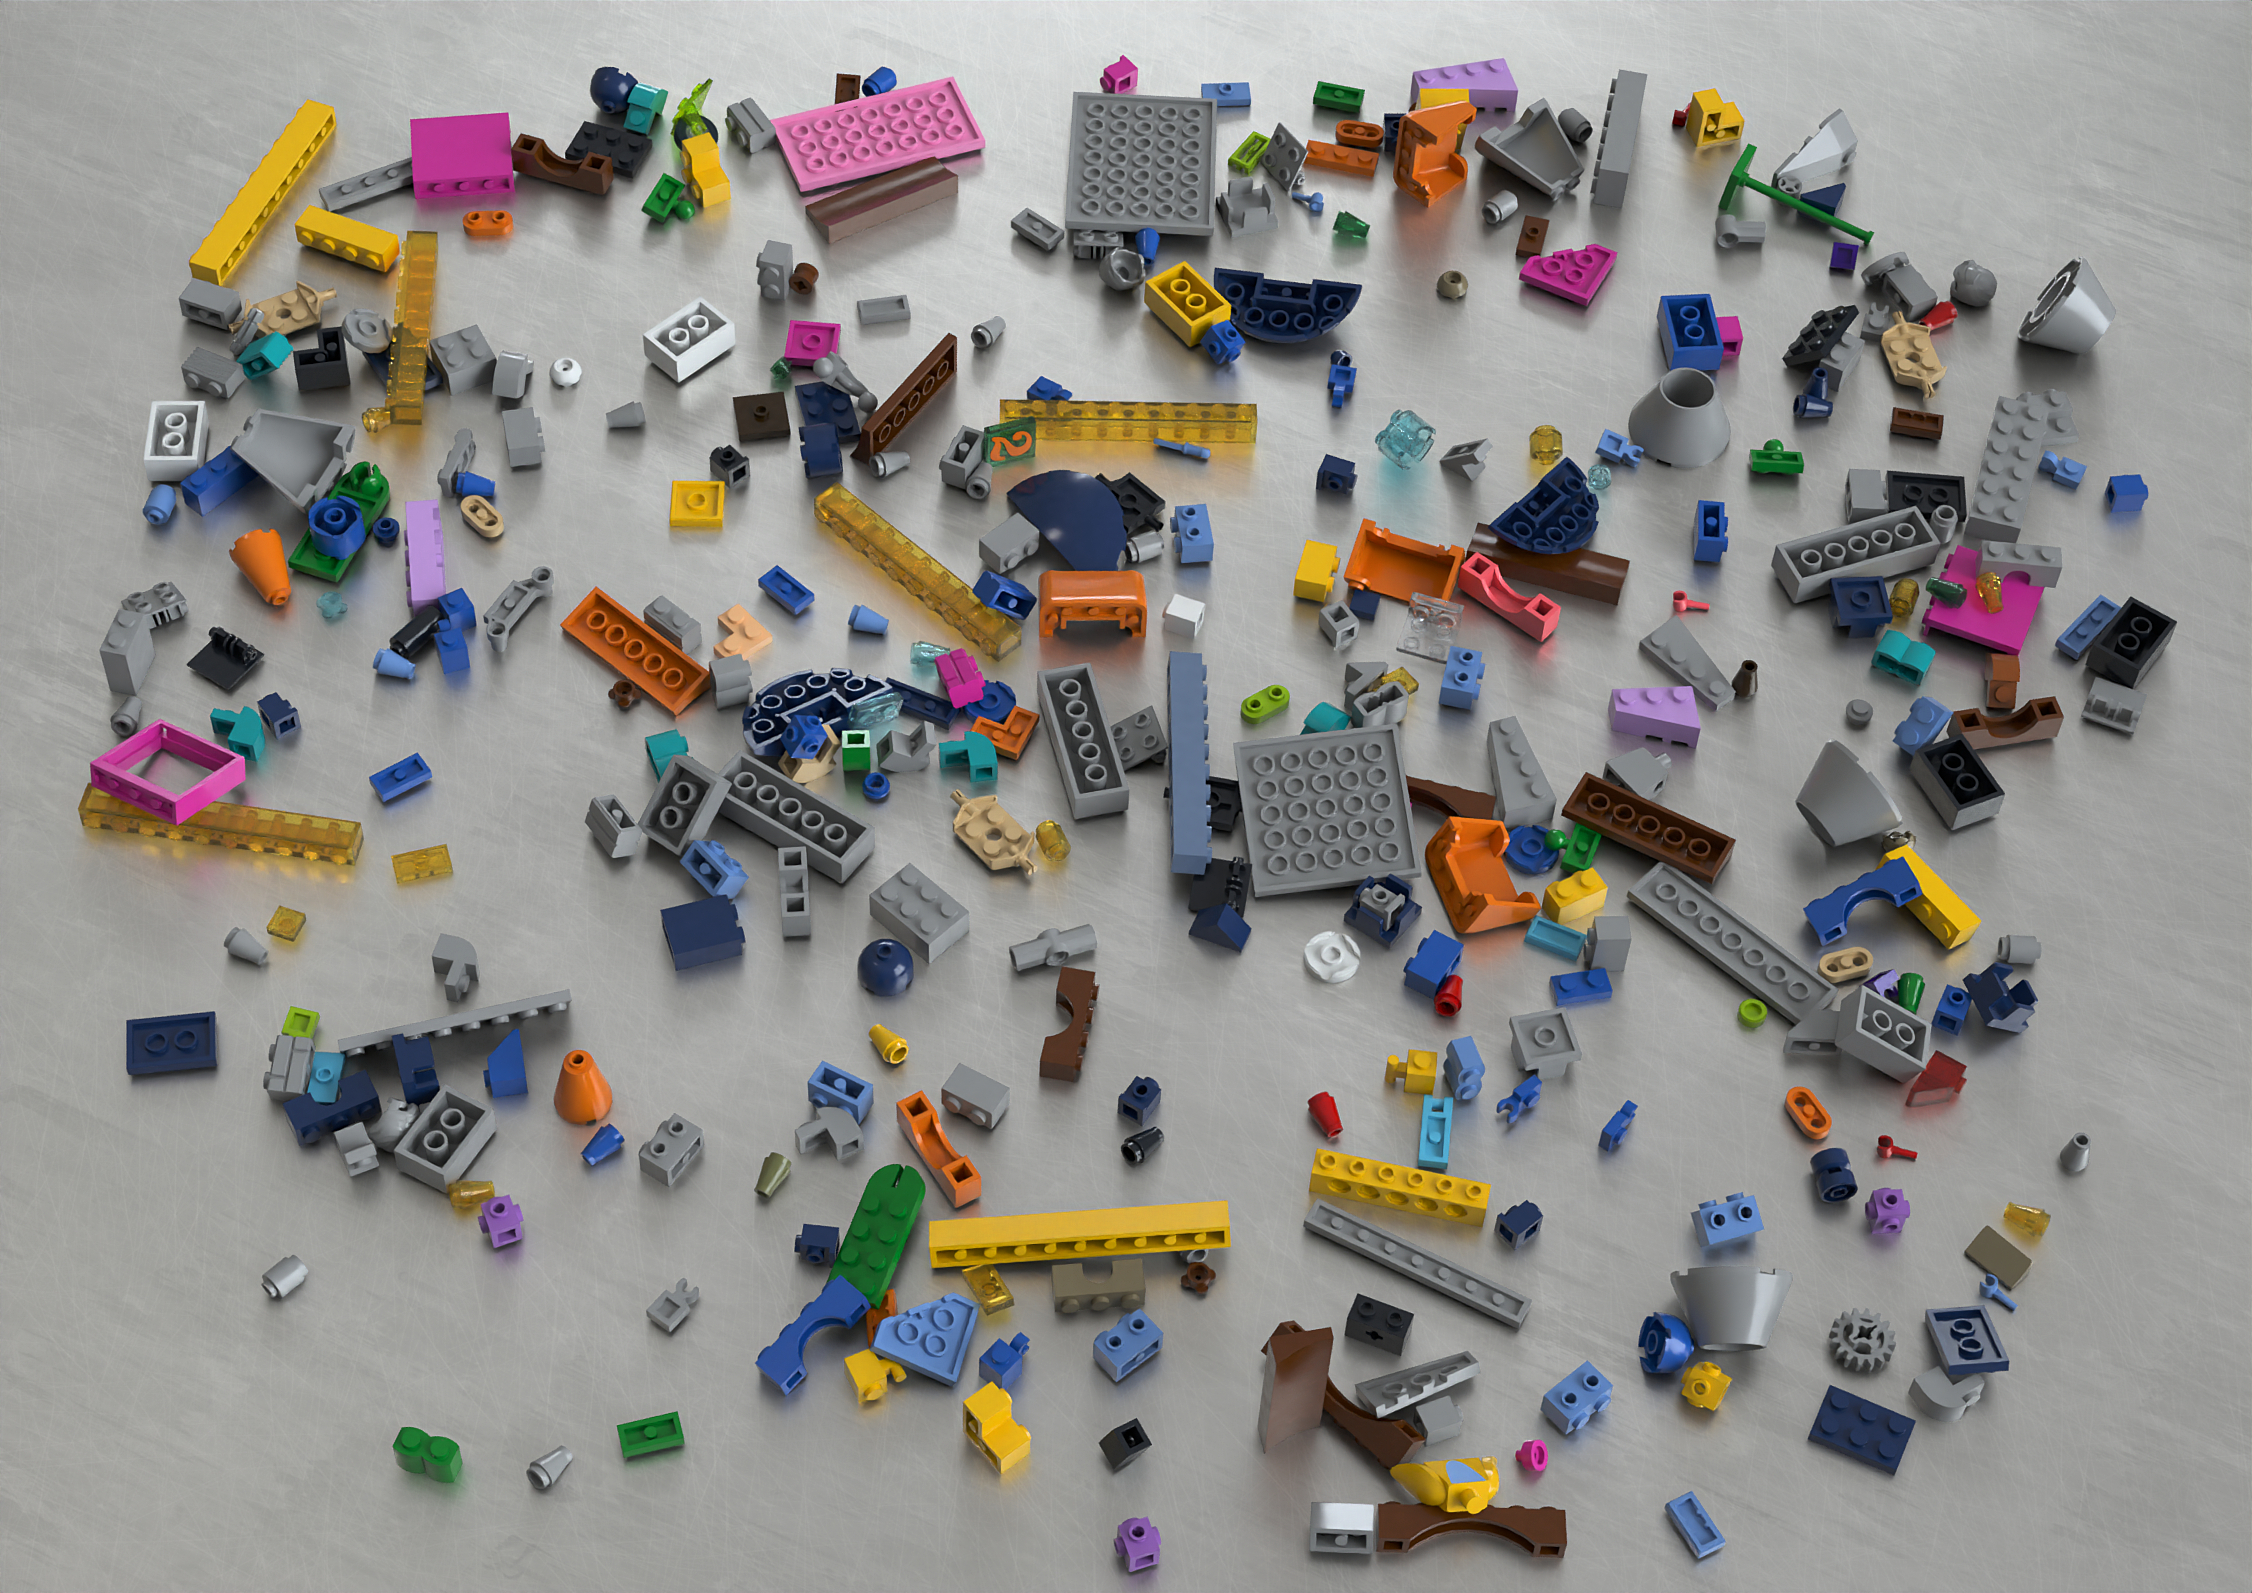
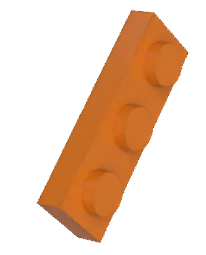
(1341, 158)

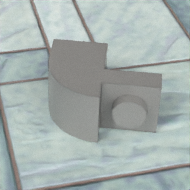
(511, 374)
(905, 752)
(456, 960)
(831, 1127)
(356, 1149)
(1940, 1398)

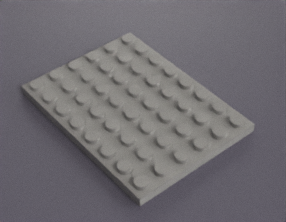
(1142, 163)

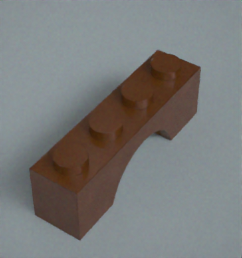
(536, 159)
(2034, 721)
(1061, 1051)

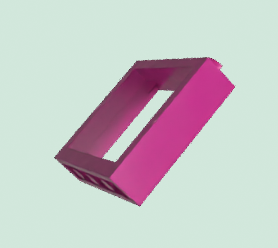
(111, 774)

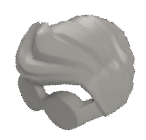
(1122, 269)
(1974, 284)
(394, 1124)

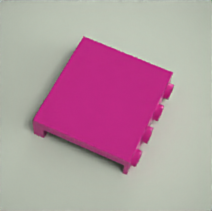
(461, 155)
(1972, 621)

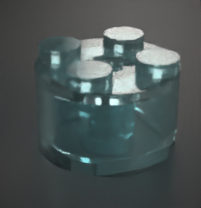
(1405, 438)

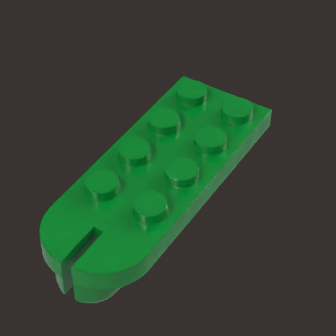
(371, 494)
(880, 1231)

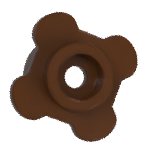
(624, 687)
(1198, 1269)

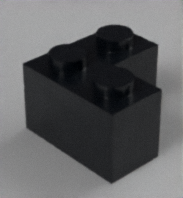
(323, 365)

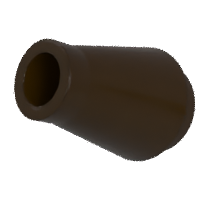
(1746, 681)

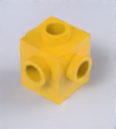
(1705, 1385)

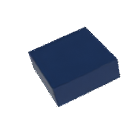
(1364, 604)

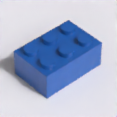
(1690, 332)

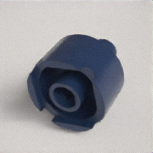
(821, 450)

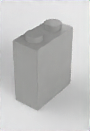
(127, 652)

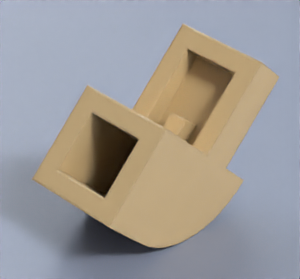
(810, 769)

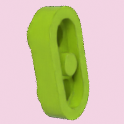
(1269, 702)

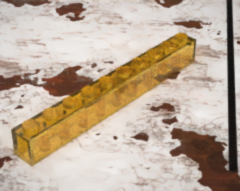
(413, 328)
(1136, 420)
(916, 571)
(233, 828)

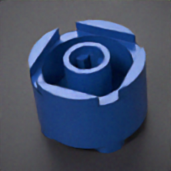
(336, 526)

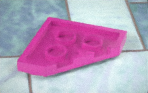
(1570, 272)

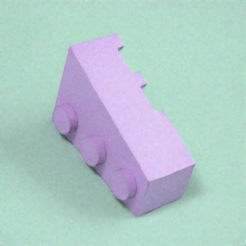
(1656, 712)

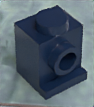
(1390, 128)
(1336, 474)
(278, 715)
(1139, 1100)
(1519, 1224)
(818, 1243)

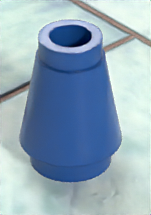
(1147, 243)
(472, 484)
(603, 1144)

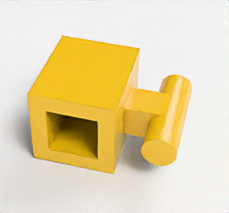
(1417, 1071)
(868, 1374)

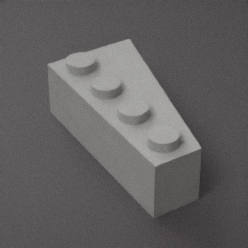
(1518, 779)

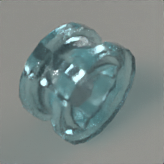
(1599, 476)

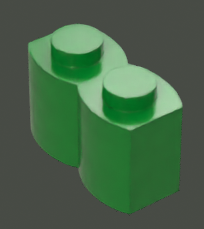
(432, 1455)

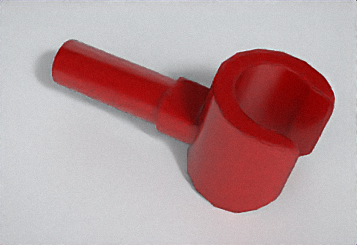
(1681, 116)
(1889, 1149)

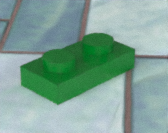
(1338, 96)
(650, 1434)

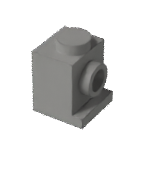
(1339, 623)
(1383, 904)

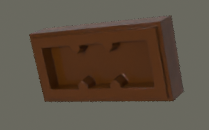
(847, 88)
(1532, 236)
(1916, 423)

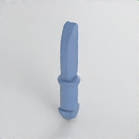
(1186, 448)

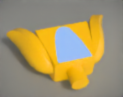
(1451, 1483)

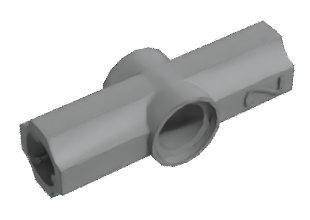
(1053, 947)

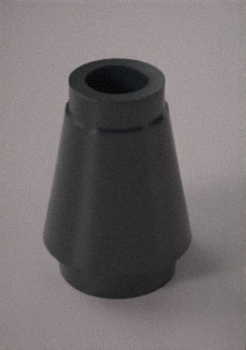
(1140, 1146)

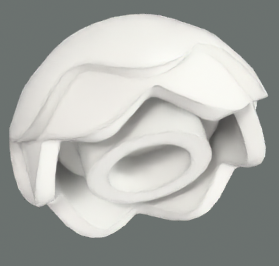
(565, 372)

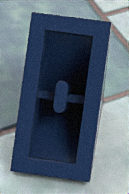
(1824, 199)
(1221, 926)

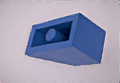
(507, 1068)

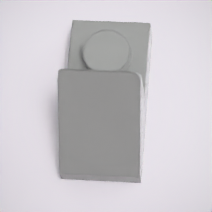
(1467, 458)
(1362, 679)

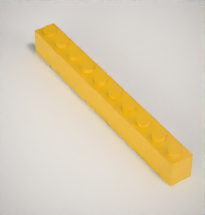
(263, 193)
(1079, 1234)

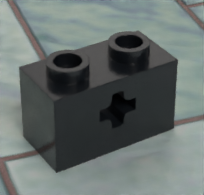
(1379, 1324)

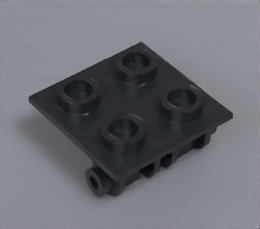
(225, 658)
(1221, 884)

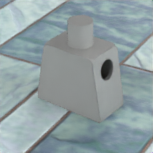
(1638, 772)

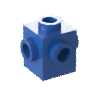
(1223, 342)
(803, 736)

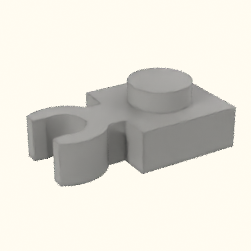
(1875, 323)
(672, 1308)

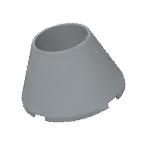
(2070, 311)
(1681, 420)
(1844, 799)
(1731, 1305)

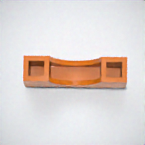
(953, 1172)

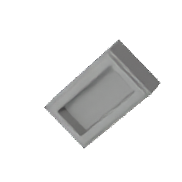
(883, 309)

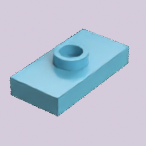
(324, 1077)

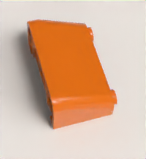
(1426, 151)
(1401, 565)
(1092, 597)
(1473, 878)

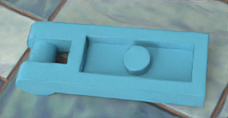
(1435, 1132)

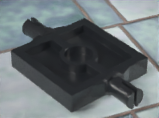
(1136, 500)
(1224, 802)

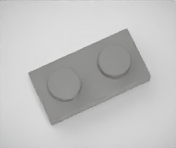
(1037, 229)

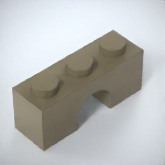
(1075, 1292)

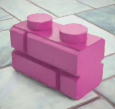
(960, 677)

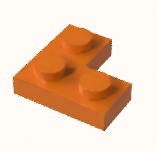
(1013, 735)

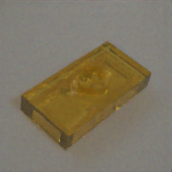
(421, 863)
(988, 1288)

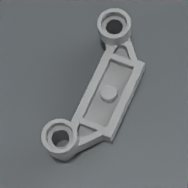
(513, 603)

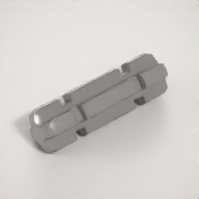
(247, 331)

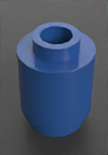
(879, 82)

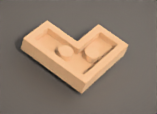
(745, 633)

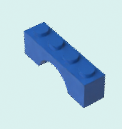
(1891, 883)
(836, 1306)

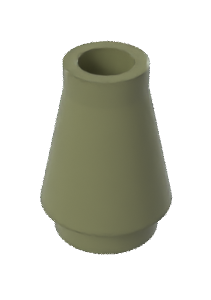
(773, 1172)

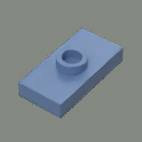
(1227, 93)
(1695, 1524)

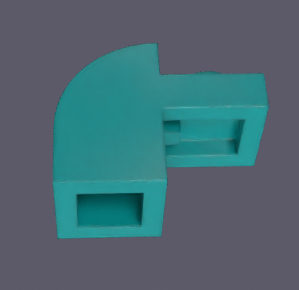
(644, 103)
(1324, 719)
(243, 731)
(975, 752)

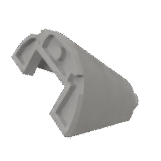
(1534, 151)
(295, 454)

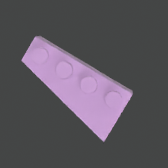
(1488, 83)
(424, 555)

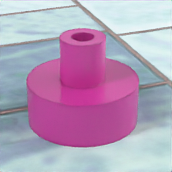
(1533, 1455)

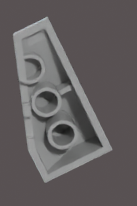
(1822, 154)

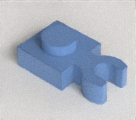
(1615, 447)

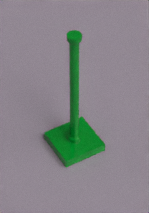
(1740, 178)

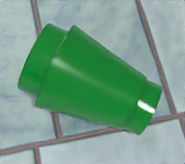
(1910, 991)

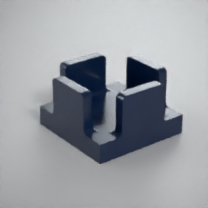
(1859, 603)
(1372, 924)
(1997, 1003)
(413, 1057)

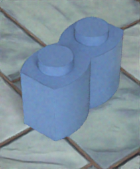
(1464, 1068)

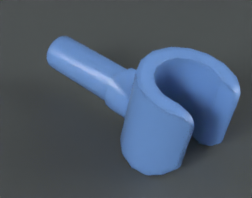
(1315, 200)
(1992, 1291)

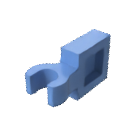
(2065, 471)

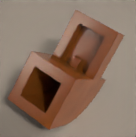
(2002, 676)

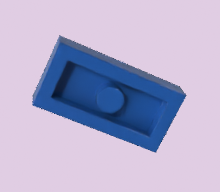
(786, 590)
(400, 777)
(1580, 986)

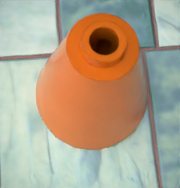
(263, 563)
(581, 1089)

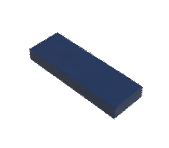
(925, 705)

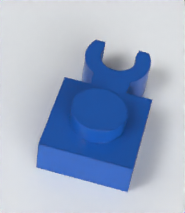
(1615, 1129)

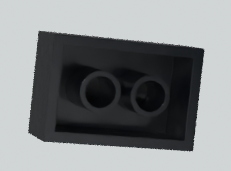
(2131, 643)
(1957, 781)

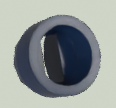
(1341, 358)

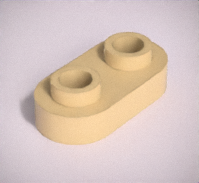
(486, 517)
(1843, 964)

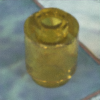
(1904, 597)
(1052, 841)

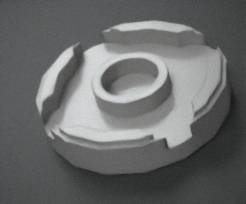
(1881, 267)
(367, 331)

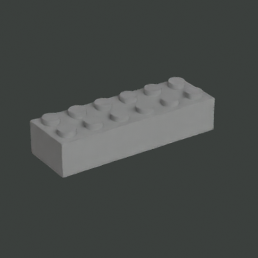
(1618, 138)
(2007, 471)
(1861, 549)
(1082, 740)
(795, 817)

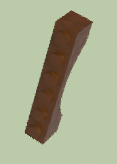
(1450, 799)
(1389, 1439)
(1533, 1530)

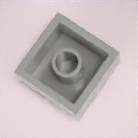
(463, 359)

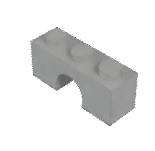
(2040, 562)
(794, 891)

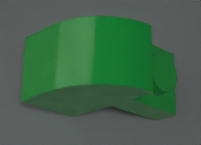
(856, 750)

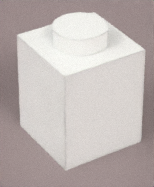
(1183, 616)

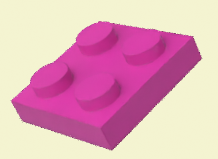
(811, 341)

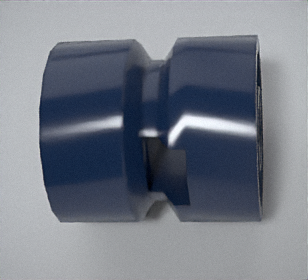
(1833, 1175)

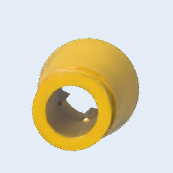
(890, 1045)

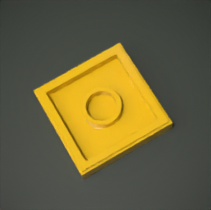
(697, 503)

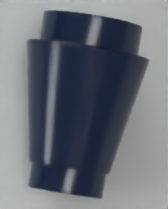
(1817, 383)
(1810, 406)

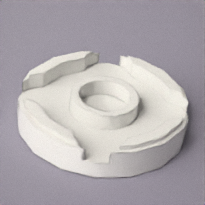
(1331, 957)

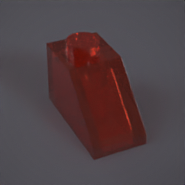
(1937, 1082)

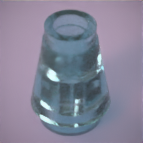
(924, 653)

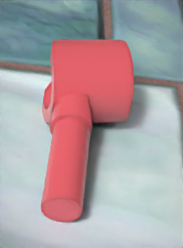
(1681, 602)

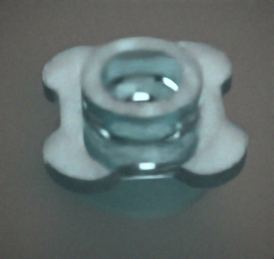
(331, 604)

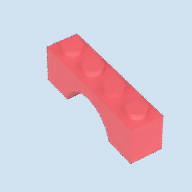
(1484, 582)

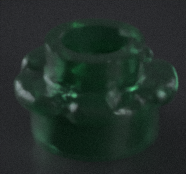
(781, 368)

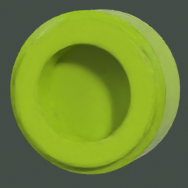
(1752, 1013)

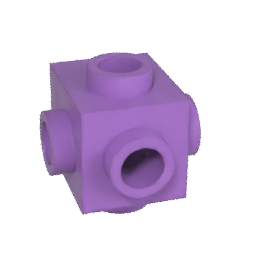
(1887, 1211)
(501, 1220)
(1138, 1543)

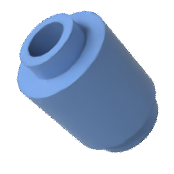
(160, 504)

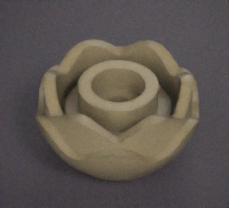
(1452, 284)
(1898, 840)

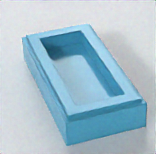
(1555, 938)

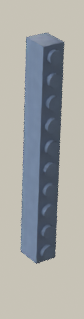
(1187, 763)

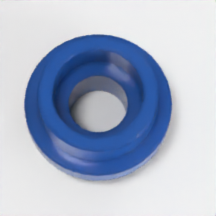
(386, 529)
(875, 780)

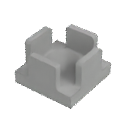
(1246, 208)
(1544, 1042)

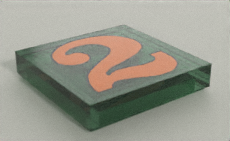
(1010, 441)

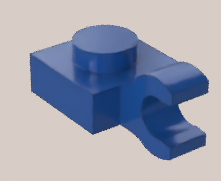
(1341, 381)
(1047, 390)
(1523, 1096)

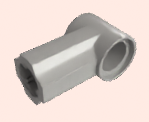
(1731, 231)

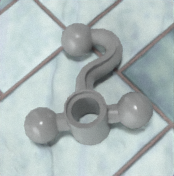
(836, 373)

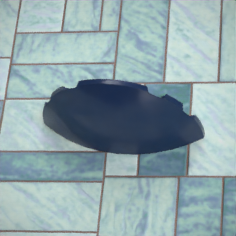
(1284, 309)
(1553, 515)
(1075, 516)
(806, 693)

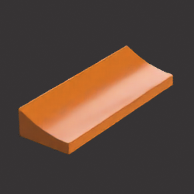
(637, 651)

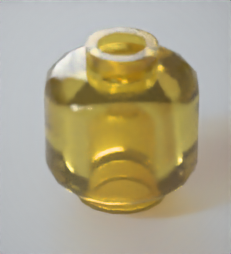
(1545, 444)

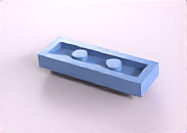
(2087, 627)

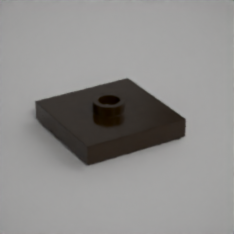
(761, 416)

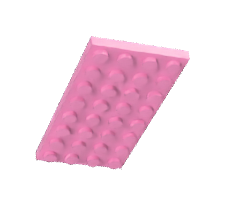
(878, 134)

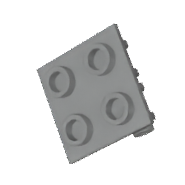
(1285, 158)
(1088, 238)
(157, 600)
(2114, 705)
(1139, 738)

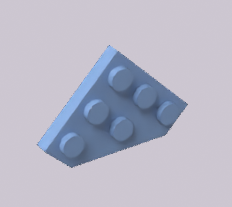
(929, 1337)

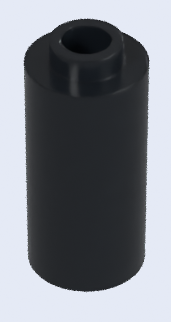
(416, 632)

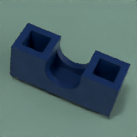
(311, 1120)

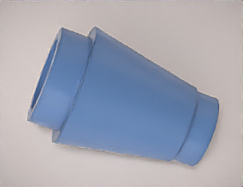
(867, 620)
(392, 664)

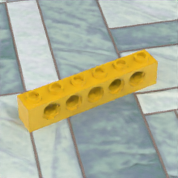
(1399, 1187)

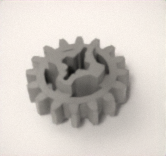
(1862, 1339)

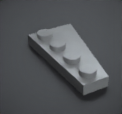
(1686, 661)
(1410, 1385)

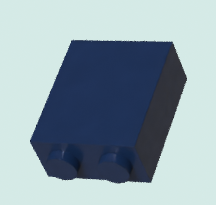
(702, 932)

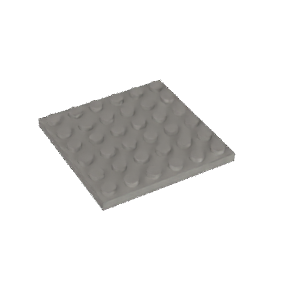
(1326, 809)

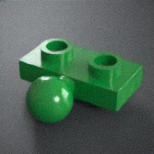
(665, 197)
(1775, 459)
(1579, 848)

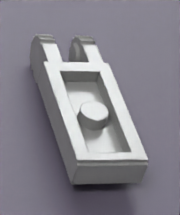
(457, 461)

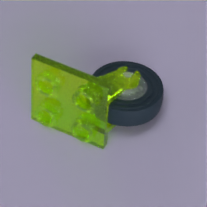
(688, 121)

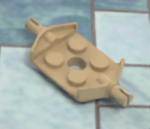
(301, 306)
(1912, 342)
(984, 817)

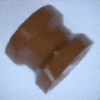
(803, 278)

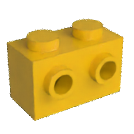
(1315, 571)
(1574, 896)

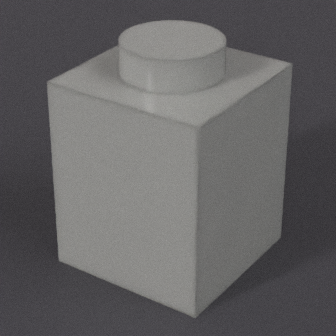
(1438, 1420)

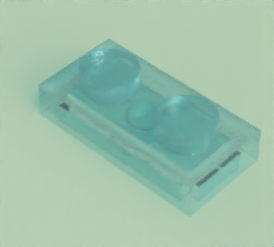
(875, 711)

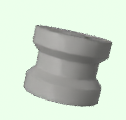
(1790, 186)

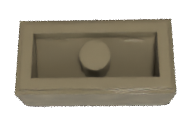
(1999, 1257)

